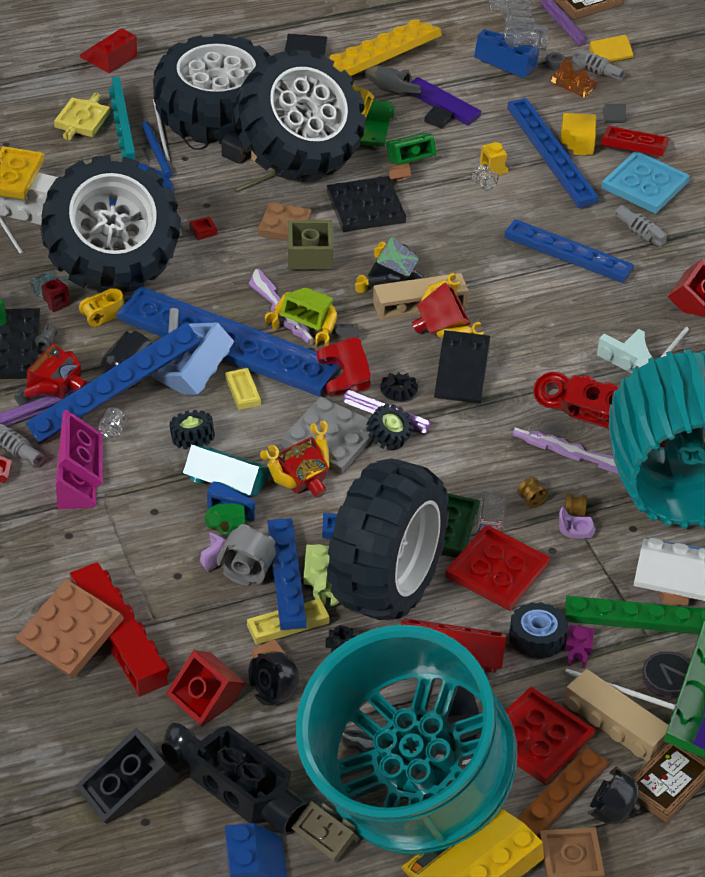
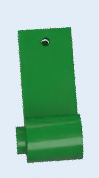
(377, 123)

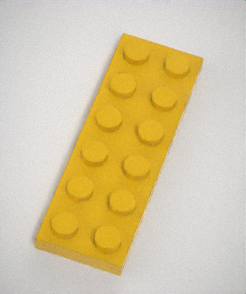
(385, 46)

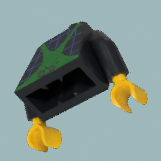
(393, 264)

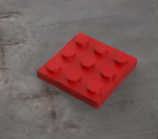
(497, 567)
(545, 734)

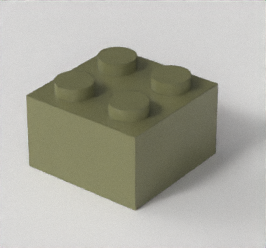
(310, 244)

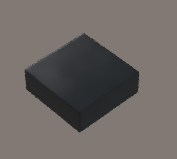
(438, 117)

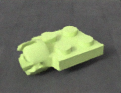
(316, 572)

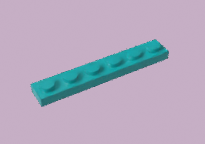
(120, 116)

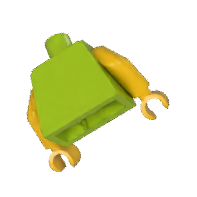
(307, 308)

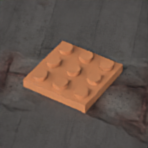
(69, 628)

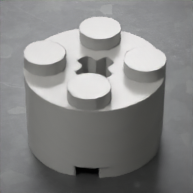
(246, 555)

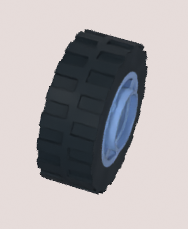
(538, 630)

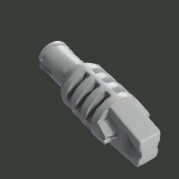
(597, 64)
(641, 226)
(19, 446)

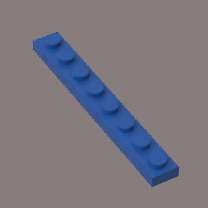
(552, 153)
(114, 381)

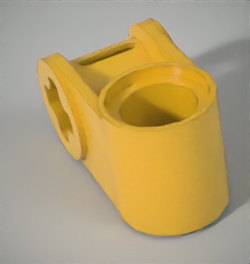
(103, 307)

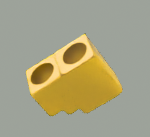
(579, 132)

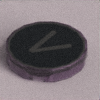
(665, 673)

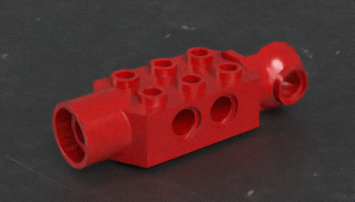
(577, 397)

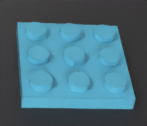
(645, 181)

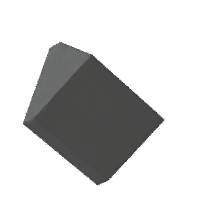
(614, 113)

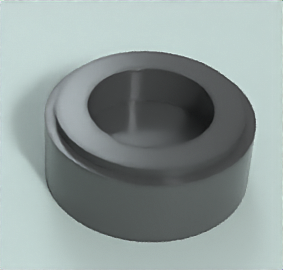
(554, 60)

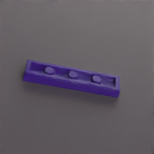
(437, 97)

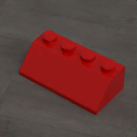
(484, 645)

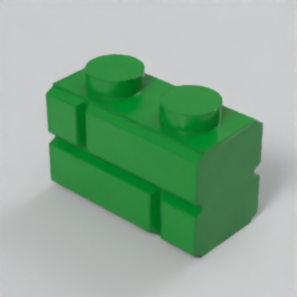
(411, 148)

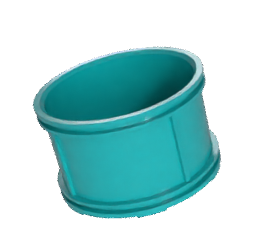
(448, 801)

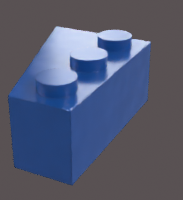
(494, 50)

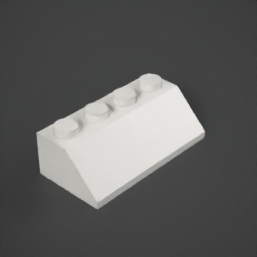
(671, 569)

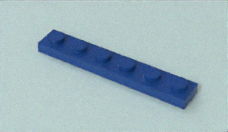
(569, 251)
(287, 575)

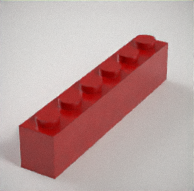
(128, 641)

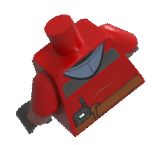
(52, 375)

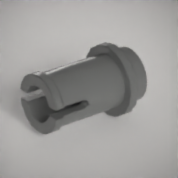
(46, 337)

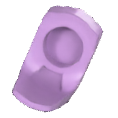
(575, 526)
(209, 556)

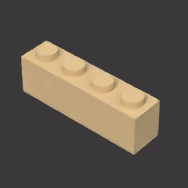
(402, 298)
(616, 715)

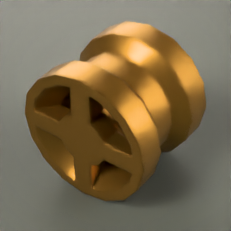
(532, 492)
(575, 505)

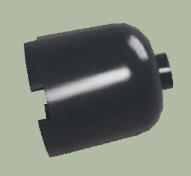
(122, 349)

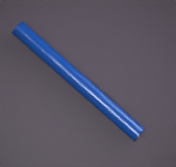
(157, 149)

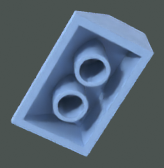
(193, 369)

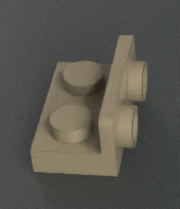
(324, 831)

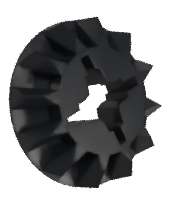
(396, 392)

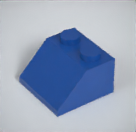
(254, 851)

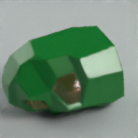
(225, 517)

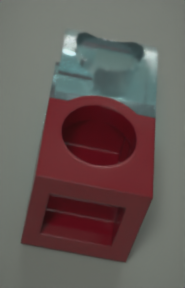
(51, 291)

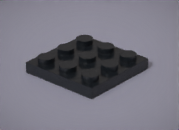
(366, 204)

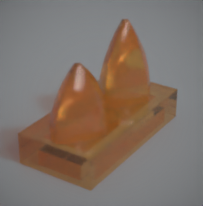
(575, 82)

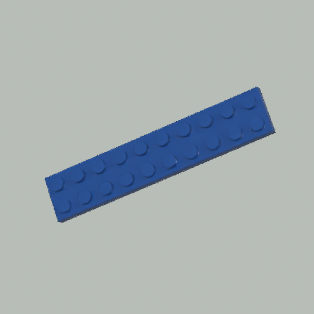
(250, 349)

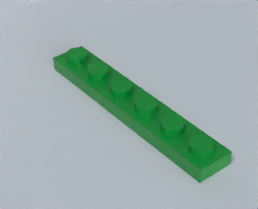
(634, 615)

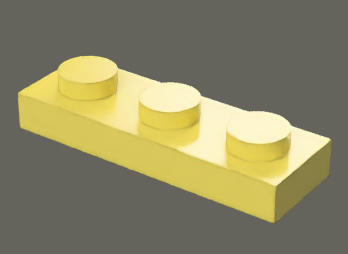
(267, 626)

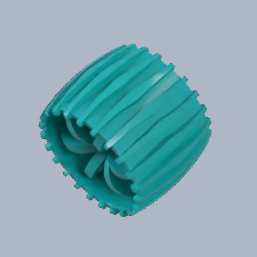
(658, 405)

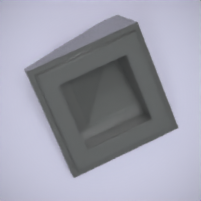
(347, 330)

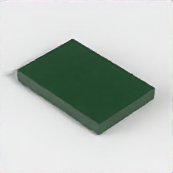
(460, 524)

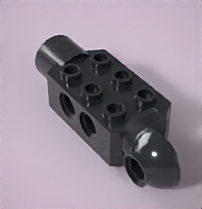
(237, 774)

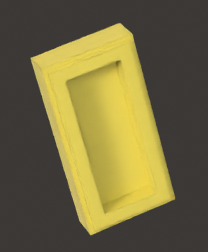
(243, 388)

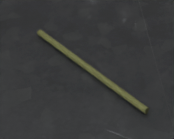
(256, 181)

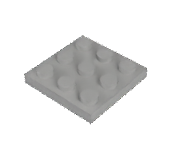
(344, 436)

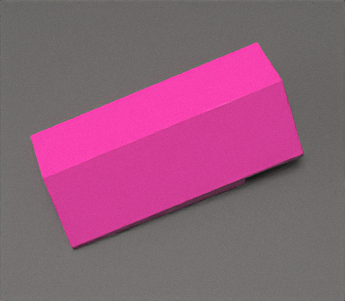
(78, 463)

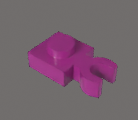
(579, 644)

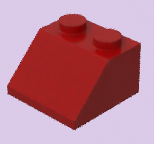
(112, 51)
(690, 290)
(205, 687)

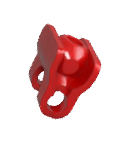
(353, 361)

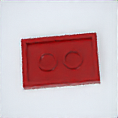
(635, 141)

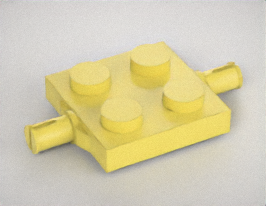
(82, 117)

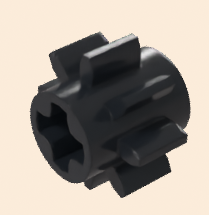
(338, 637)

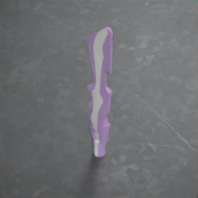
(265, 287)
(564, 448)

